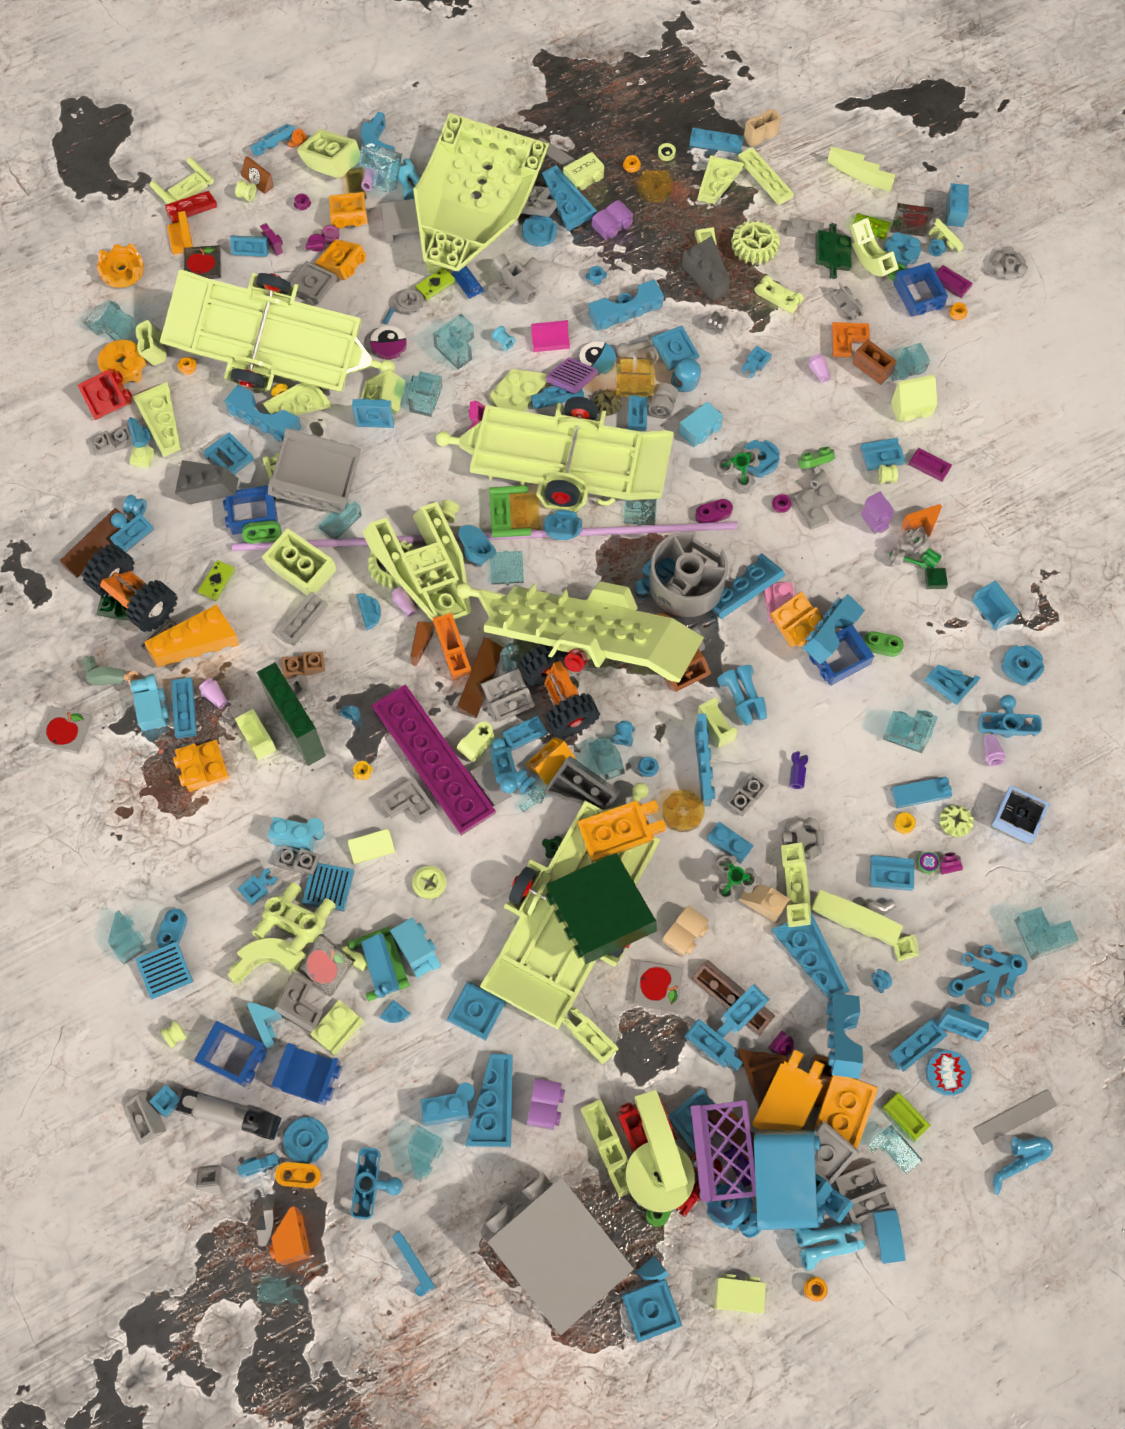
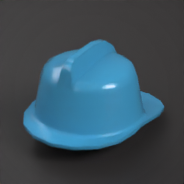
(476, 545)

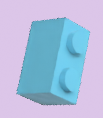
(701, 424)

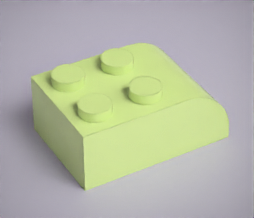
(329, 153)
(299, 562)

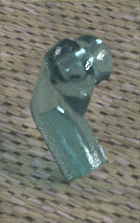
(506, 655)

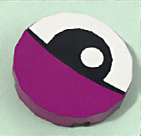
(388, 342)

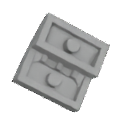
(507, 695)
(865, 1190)

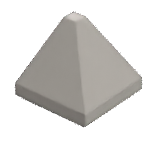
(299, 686)
(210, 1180)

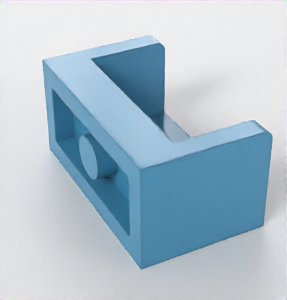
(995, 605)

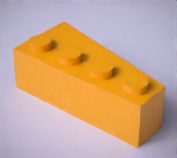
(192, 637)

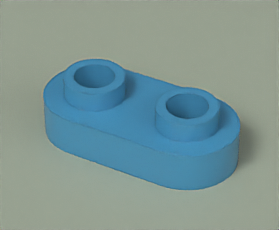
(172, 929)

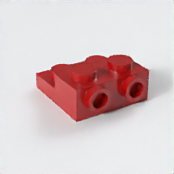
(105, 393)
(632, 1125)

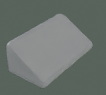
(144, 1117)

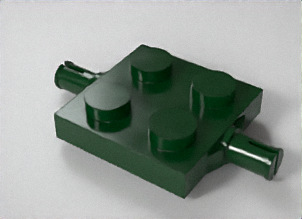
(833, 250)

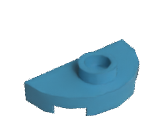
(139, 435)
(369, 609)

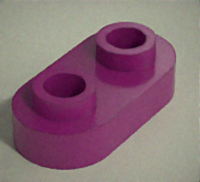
(714, 510)

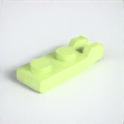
(591, 1037)

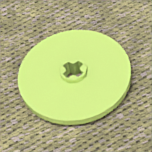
(645, 1187)

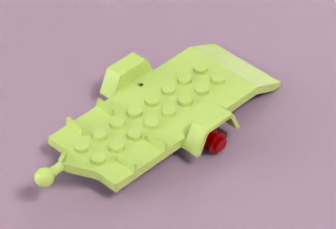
(591, 628)

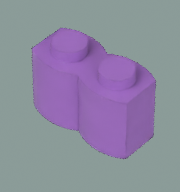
(612, 219)
(877, 513)
(544, 1104)

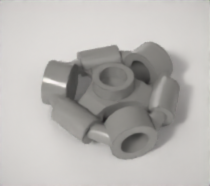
(1008, 260)
(804, 836)

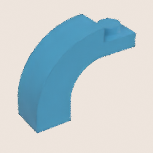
(371, 131)

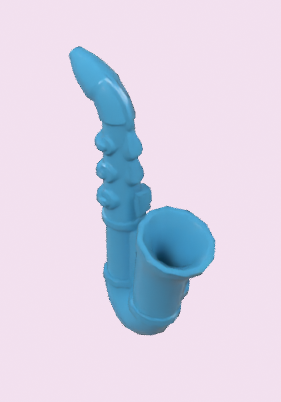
(1031, 1149)

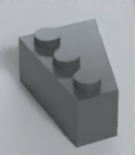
(707, 269)
(204, 482)
(581, 784)

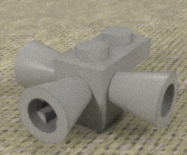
(514, 279)

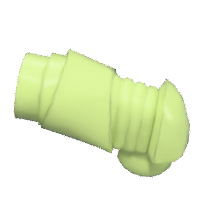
(361, 962)

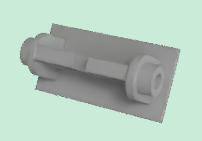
(852, 306)

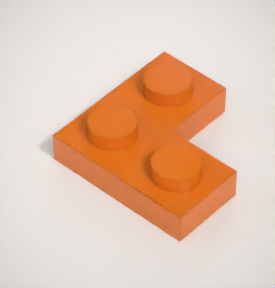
(844, 334)

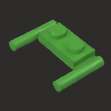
(501, 511)
(395, 958)

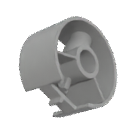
(688, 575)

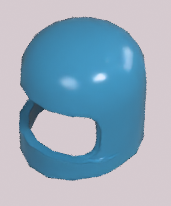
(688, 372)

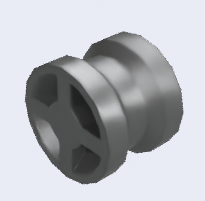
(717, 322)

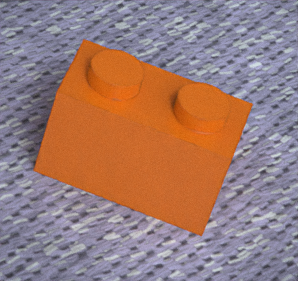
(290, 1239)

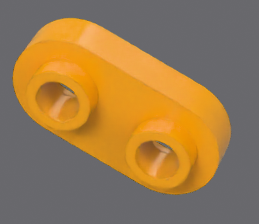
(299, 1175)

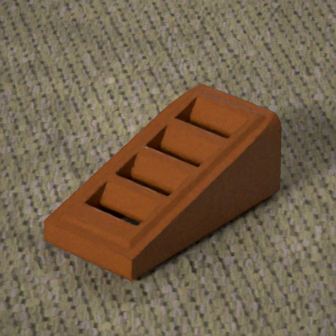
(423, 635)

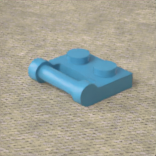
(232, 450)

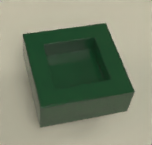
(936, 578)

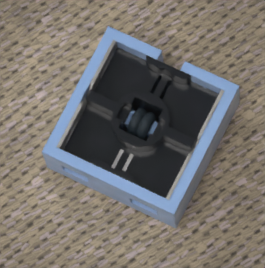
(1020, 814)

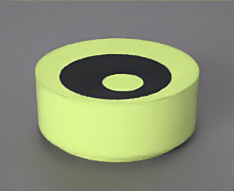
(666, 152)

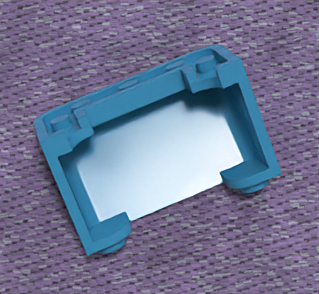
(786, 1179)

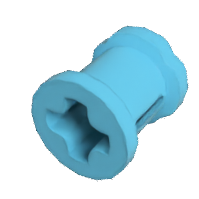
(503, 338)

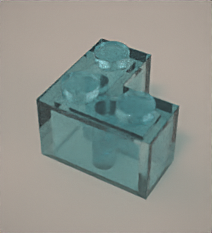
(385, 163)
(111, 320)
(453, 341)
(423, 393)
(910, 731)
(1040, 937)

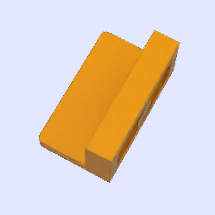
(180, 234)
(549, 759)

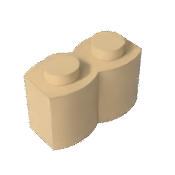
(762, 127)
(686, 931)

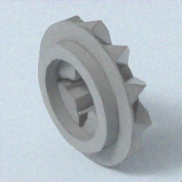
(415, 297)

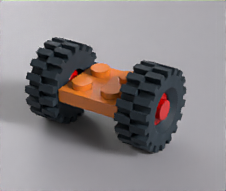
(571, 711)

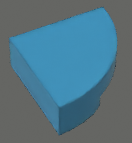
(350, 712)
(394, 1013)
(652, 1270)

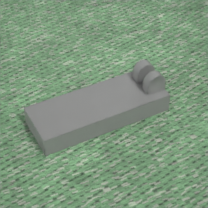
(303, 618)

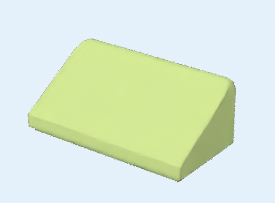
(371, 846)

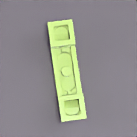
(796, 884)

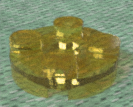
(655, 177)
(675, 820)

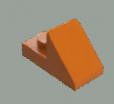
(925, 518)

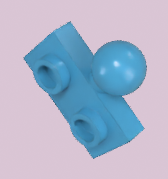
(130, 532)

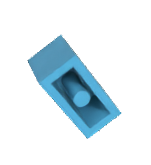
(957, 205)

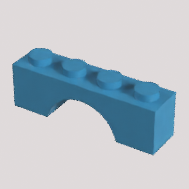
(607, 313)
(242, 404)
(824, 641)
(845, 1055)

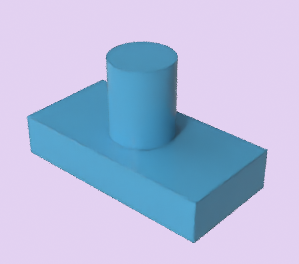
(963, 1023)

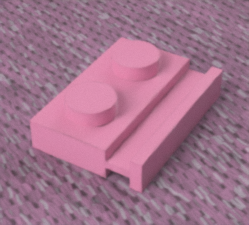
(777, 595)

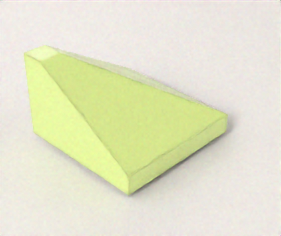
(703, 234)
(906, 948)

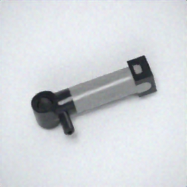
(228, 1114)

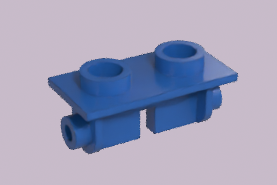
(468, 282)

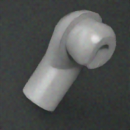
(819, 476)
(879, 908)

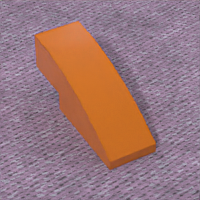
(452, 646)

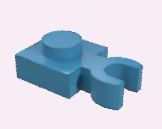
(756, 360)
(255, 888)
(253, 1166)

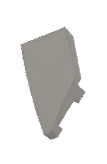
(265, 1223)

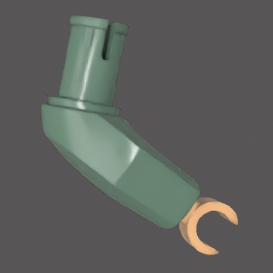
(106, 675)

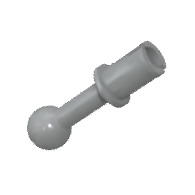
(624, 349)

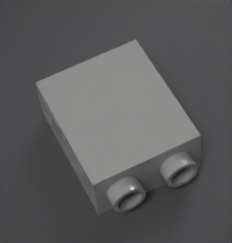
(556, 1251)

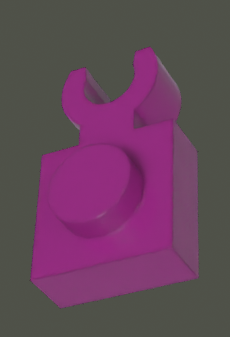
(273, 240)

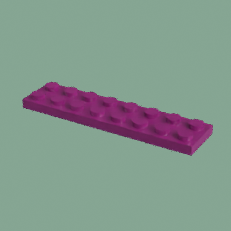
(433, 760)

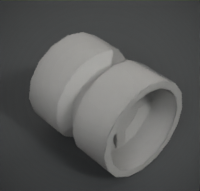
(663, 401)

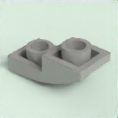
(111, 442)
(486, 779)
(747, 794)
(297, 860)

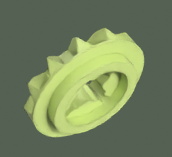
(948, 823)
(427, 873)

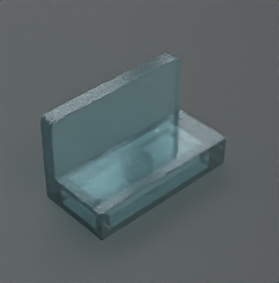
(337, 524)

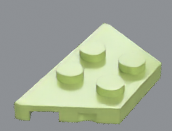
(516, 389)

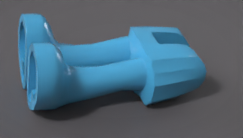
(744, 707)

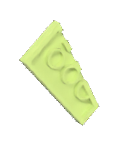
(160, 418)

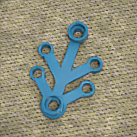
(990, 974)

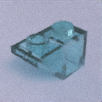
(911, 362)
(607, 758)
(123, 938)
(422, 1150)

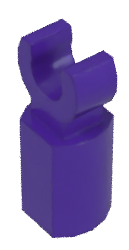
(798, 770)

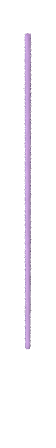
(534, 534)

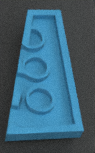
(571, 204)
(703, 757)
(494, 1106)

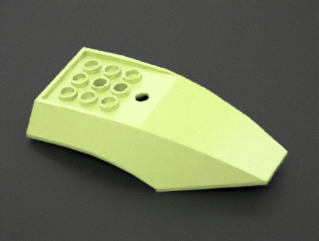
(449, 219)

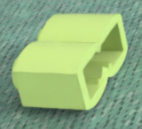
(149, 344)

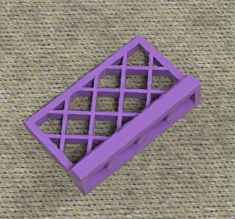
(704, 1151)

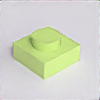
(142, 456)

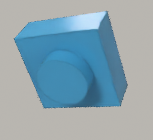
(165, 1101)

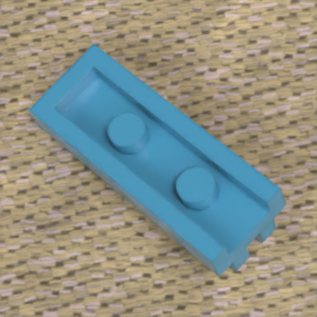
(921, 792)
(380, 965)
(917, 1045)
(426, 1283)

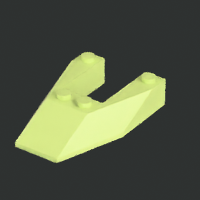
(427, 572)

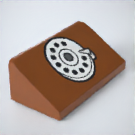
(257, 175)

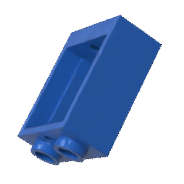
(918, 274)
(247, 496)
(858, 647)
(212, 1043)

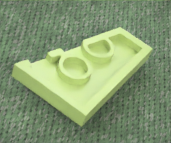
(717, 178)
(298, 400)

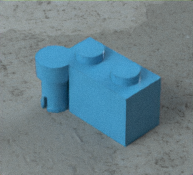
(448, 1107)

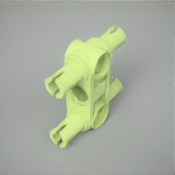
(293, 919)

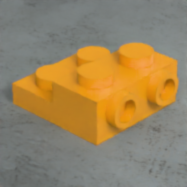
(348, 209)
(342, 258)
(796, 619)
(200, 765)

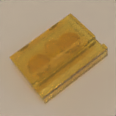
(524, 511)

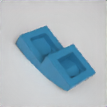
(889, 1236)

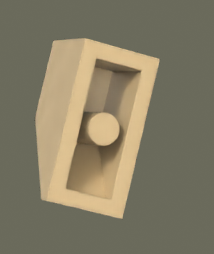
(766, 901)

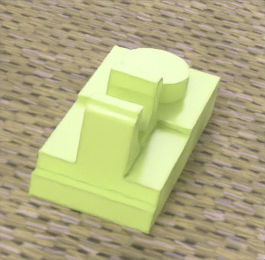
(952, 241)

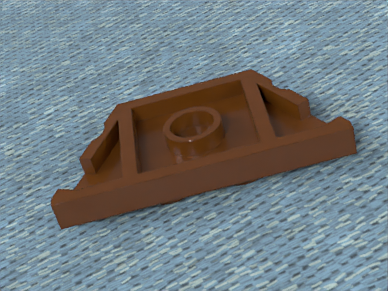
(760, 1071)

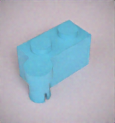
(149, 703)
(296, 834)
(415, 947)

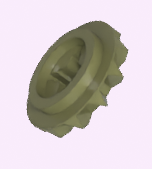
(616, 401)

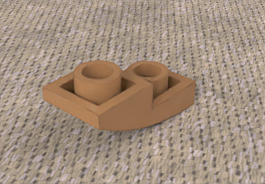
(307, 664)

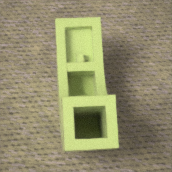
(868, 252)
(260, 952)

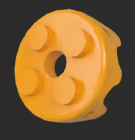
(120, 256)
(130, 368)

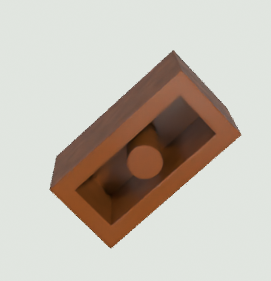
(874, 362)

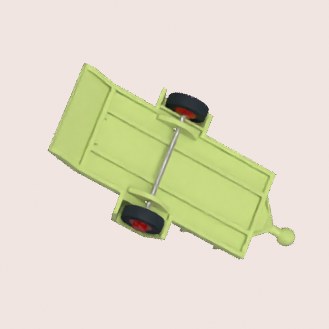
(265, 332)
(567, 454)
(538, 962)

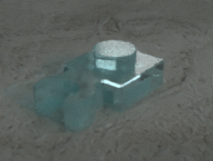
(274, 1290)

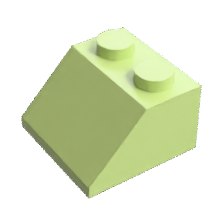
(385, 386)
(915, 398)

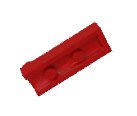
(191, 205)

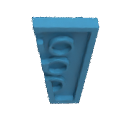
(744, 588)
(813, 955)

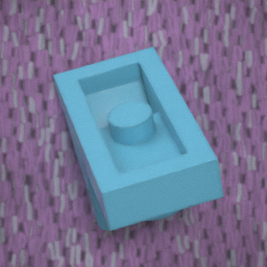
(262, 1017)

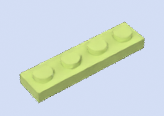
(765, 176)

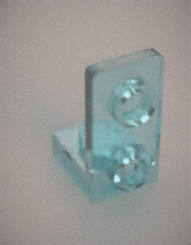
(897, 1148)

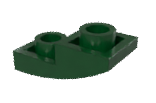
(111, 608)

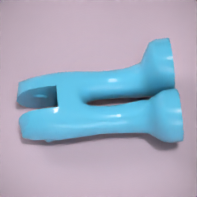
(407, 172)
(811, 1256)

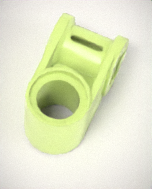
(474, 743)

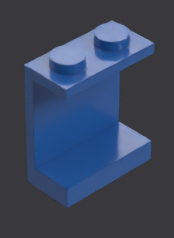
(307, 1075)

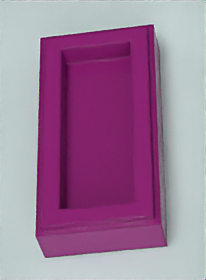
(953, 282)
(930, 464)

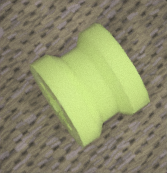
(245, 190)
(888, 474)
(449, 510)
(173, 1034)

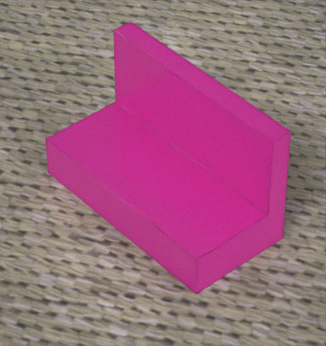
(550, 336)

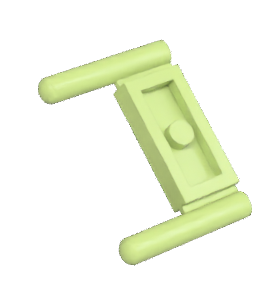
(188, 187)

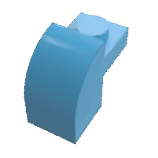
(831, 1201)

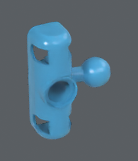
(998, 721)
(368, 1197)

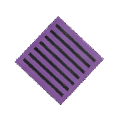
(571, 375)

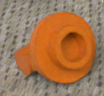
(297, 139)

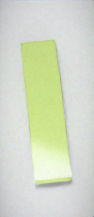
(864, 171)
(856, 917)
(661, 1140)
(607, 1144)

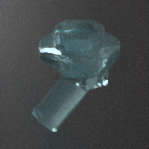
(536, 796)

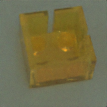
(636, 383)

